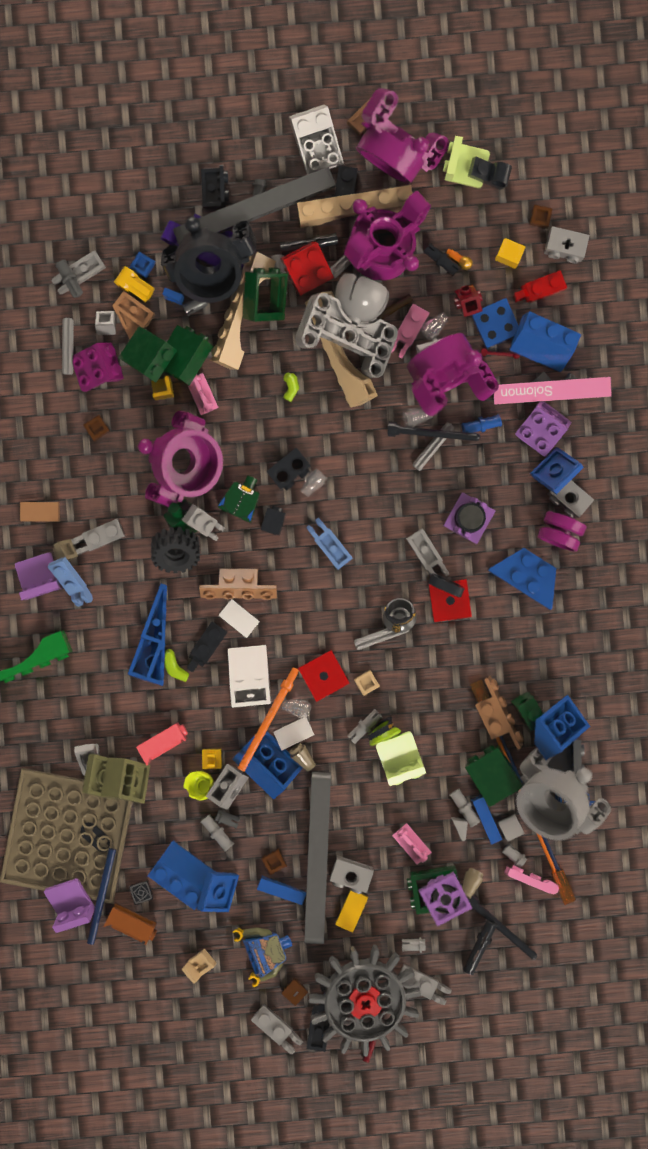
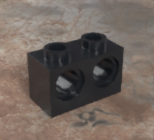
(285, 465)

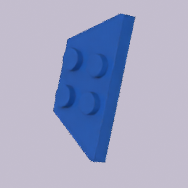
(528, 575)

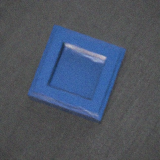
(142, 264)
(173, 296)

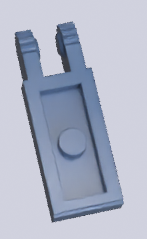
(330, 545)
(70, 581)

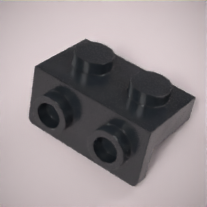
(213, 187)

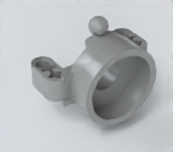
(545, 813)

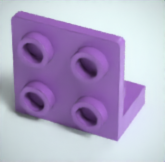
(543, 428)
(36, 577)
(70, 904)

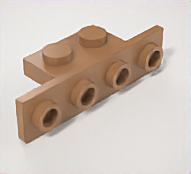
(238, 584)
(496, 716)

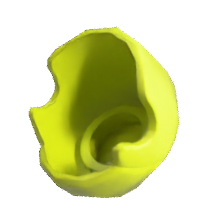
(198, 784)

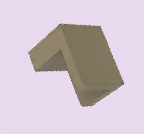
(65, 549)

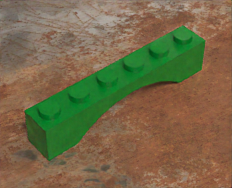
(50, 648)

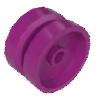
(562, 530)

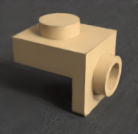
(198, 965)

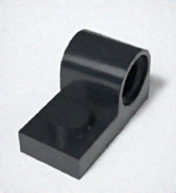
(492, 174)

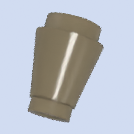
(301, 755)
(471, 882)

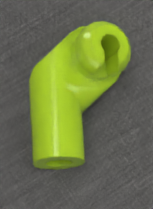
(293, 386)

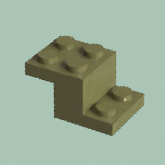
(116, 778)

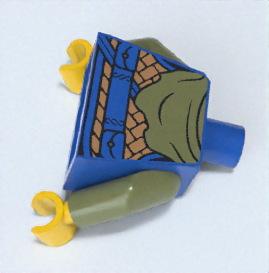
(264, 952)

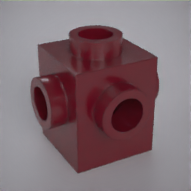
(468, 300)

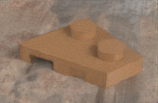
(132, 313)

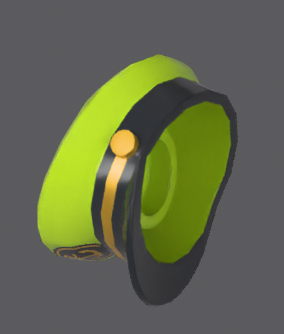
(383, 732)

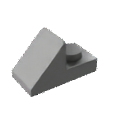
(82, 753)

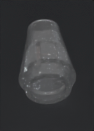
(434, 326)
(414, 417)
(313, 482)
(299, 708)

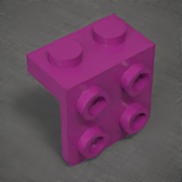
(96, 366)

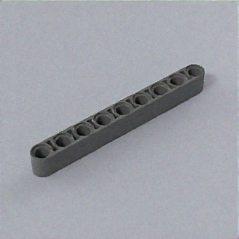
(264, 203)
(317, 857)

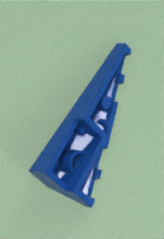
(150, 654)

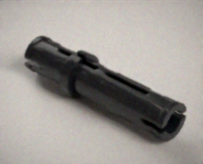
(323, 241)
(489, 927)

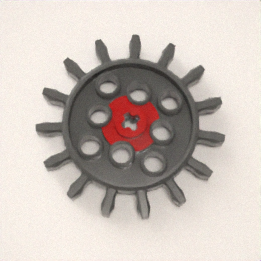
(364, 1000)

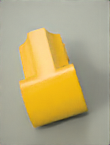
(130, 281)

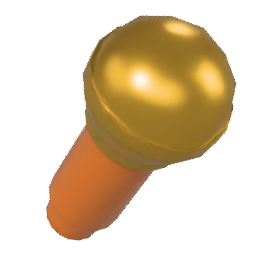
(465, 262)

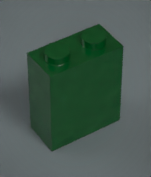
(190, 353)
(147, 354)
(493, 775)

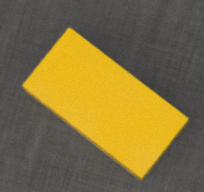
(351, 911)

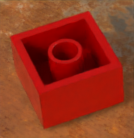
(307, 268)

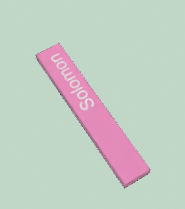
(553, 390)

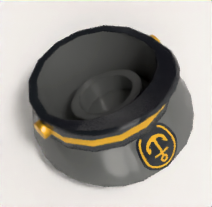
(399, 615)

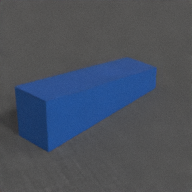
(486, 819)
(281, 890)

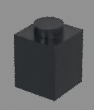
(273, 520)

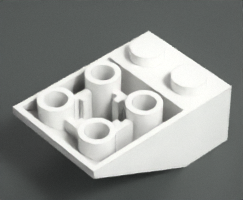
(316, 139)
(249, 676)

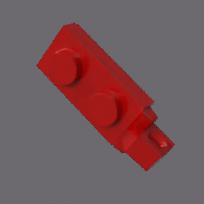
(541, 288)

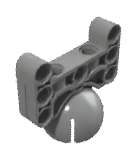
(357, 311)

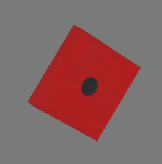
(448, 606)
(323, 675)

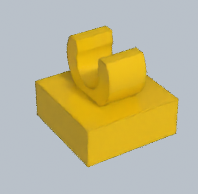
(211, 758)

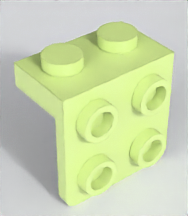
(460, 162)
(400, 758)

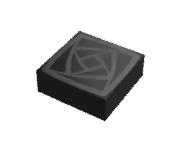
(141, 892)

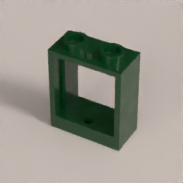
(277, 295)
(425, 874)

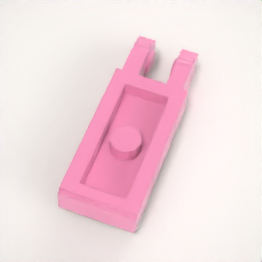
(410, 328)
(533, 880)

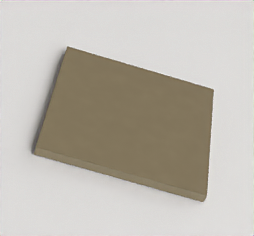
(47, 839)

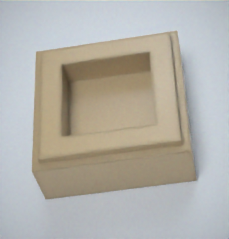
(366, 682)

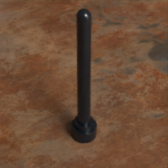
(396, 429)
(475, 903)

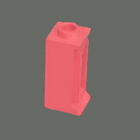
(162, 742)

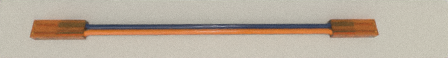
(558, 876)

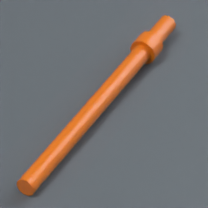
(286, 687)

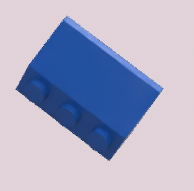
(544, 341)
(559, 727)
(269, 765)
(181, 874)

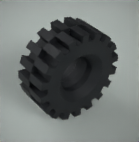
(177, 560)

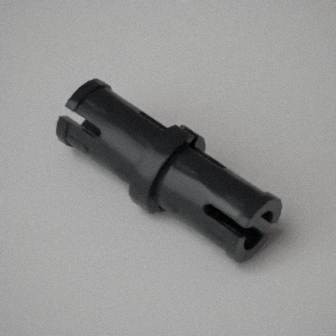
(442, 259)

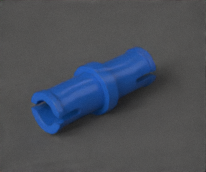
(482, 424)

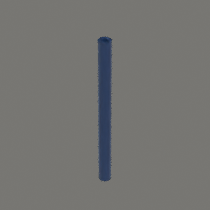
(101, 896)

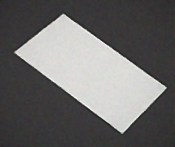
(239, 618)
(293, 733)

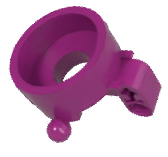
(392, 147)
(383, 261)
(444, 368)
(204, 465)

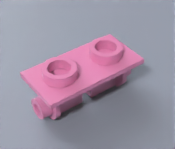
(202, 394)
(412, 844)

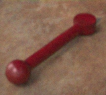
(484, 352)

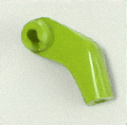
(173, 668)

